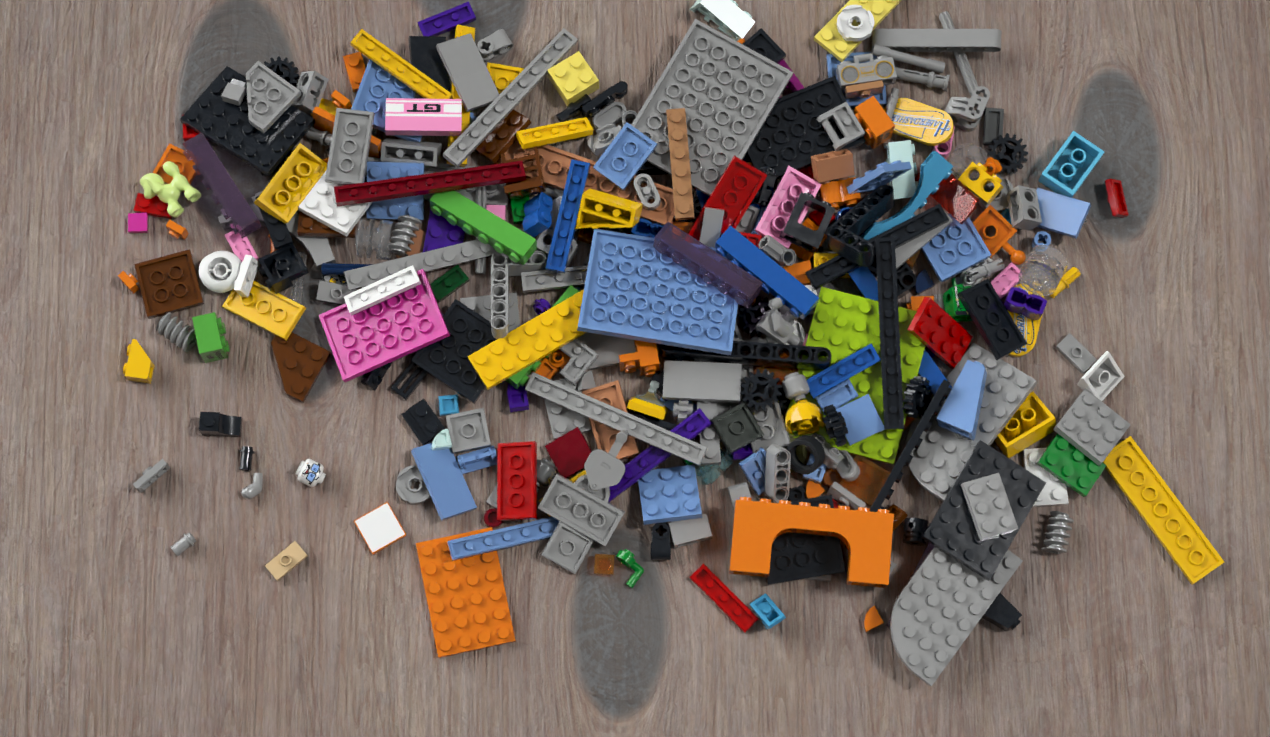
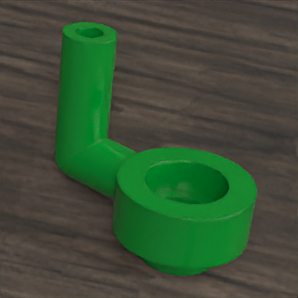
(627, 558)

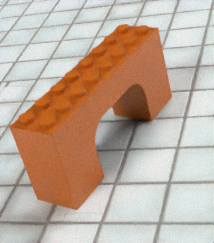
(863, 532)

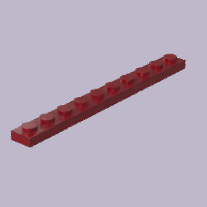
(429, 183)

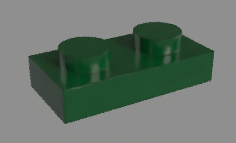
(449, 283)

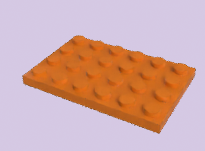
(464, 598)

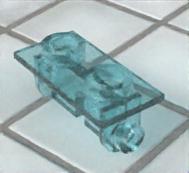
(710, 472)

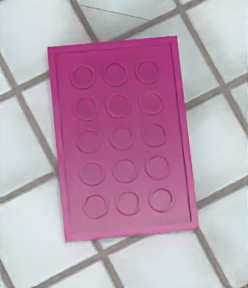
(384, 330)

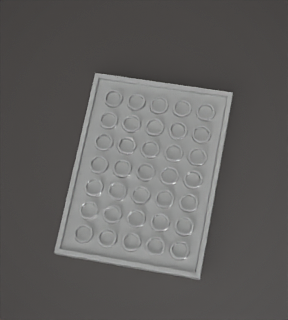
(724, 97)

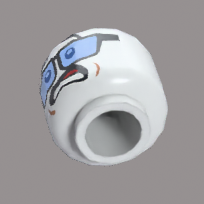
(310, 472)

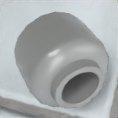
(795, 386)

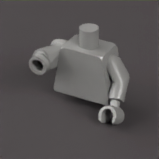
(778, 326)

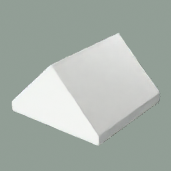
(1102, 377)

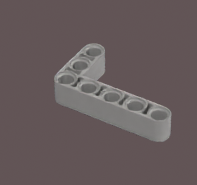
(502, 268)

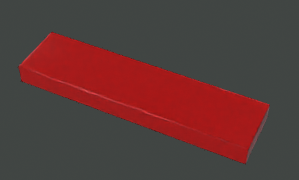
(724, 598)

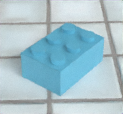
(1071, 165)

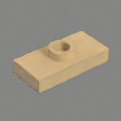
(286, 561)

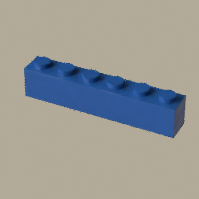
(774, 277)

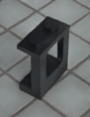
(802, 235)

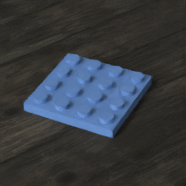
(372, 95)

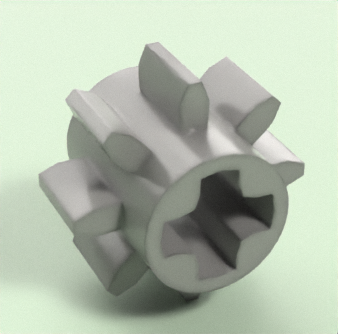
(682, 410)

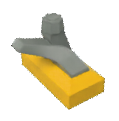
(649, 403)

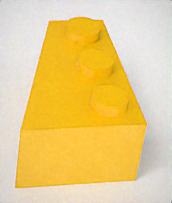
(606, 210)

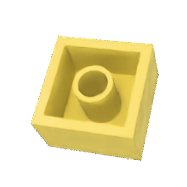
(573, 78)

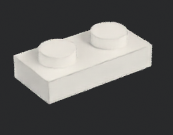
(246, 276)

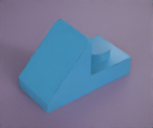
(767, 611)

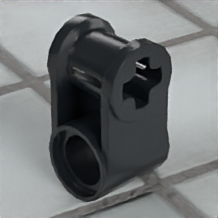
(660, 544)

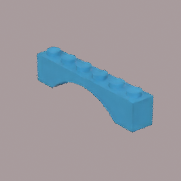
(932, 172)

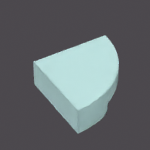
(442, 441)

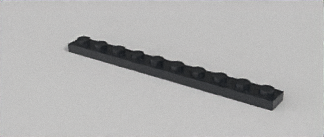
(889, 333)

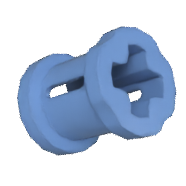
(1041, 236)

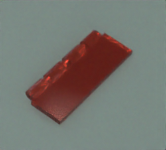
(955, 198)

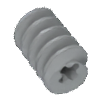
(402, 235)
(176, 333)
(1057, 533)

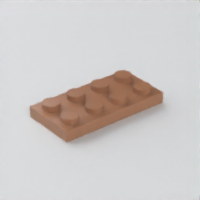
(604, 435)

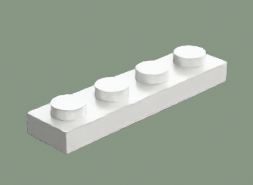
(382, 290)

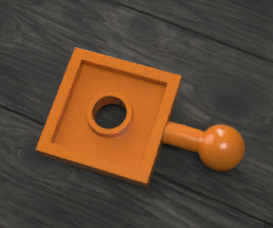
(1003, 234)

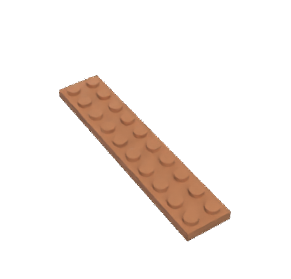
(555, 170)

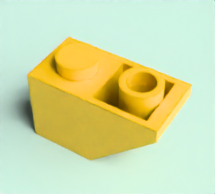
(139, 366)

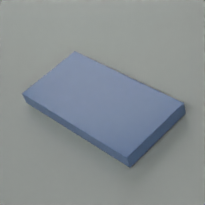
(444, 481)

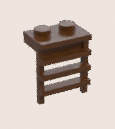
(530, 186)

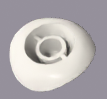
(219, 271)

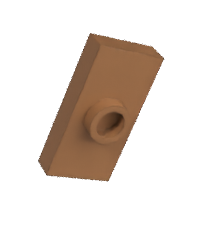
(864, 90)

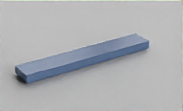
(502, 538)

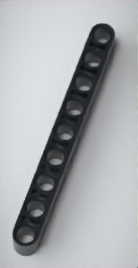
(755, 358)

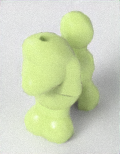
(169, 193)

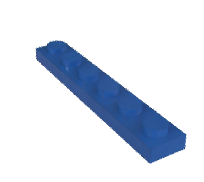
(567, 216)

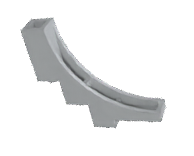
(316, 246)

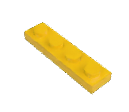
(554, 133)

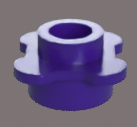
(541, 306)

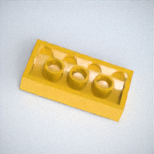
(291, 184)

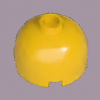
(804, 418)

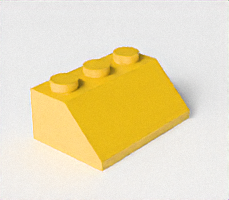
(1026, 426)

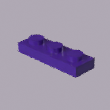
(447, 20)

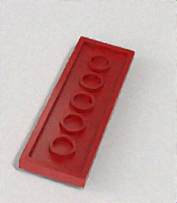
(732, 194)

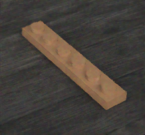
(680, 164)

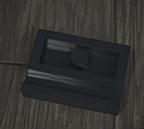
(423, 421)

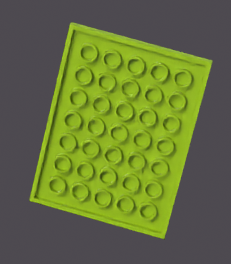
(845, 326)

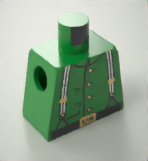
(952, 303)

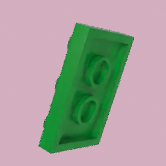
(1070, 465)

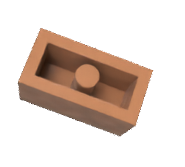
(832, 166)

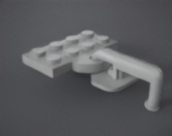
(585, 501)

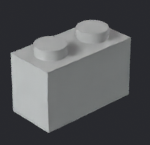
(690, 531)

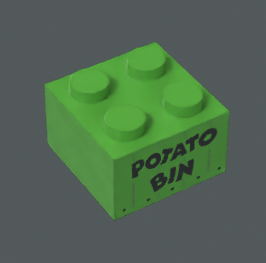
(210, 337)

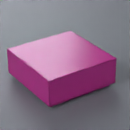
(137, 222)

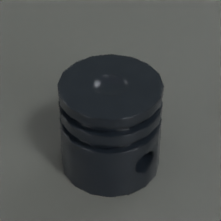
(914, 530)

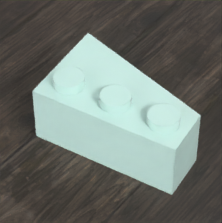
(726, 15)
(904, 185)

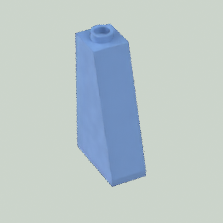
(964, 402)

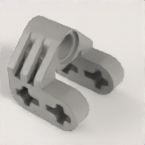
(962, 108)

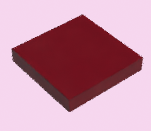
(569, 452)

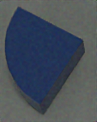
(923, 282)

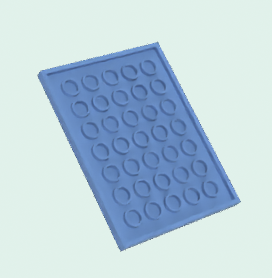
(651, 299)

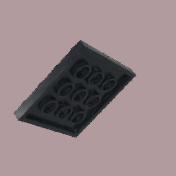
(448, 357)
(805, 555)

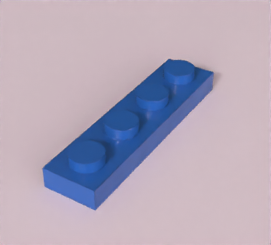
(843, 370)

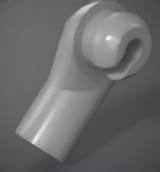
(255, 488)

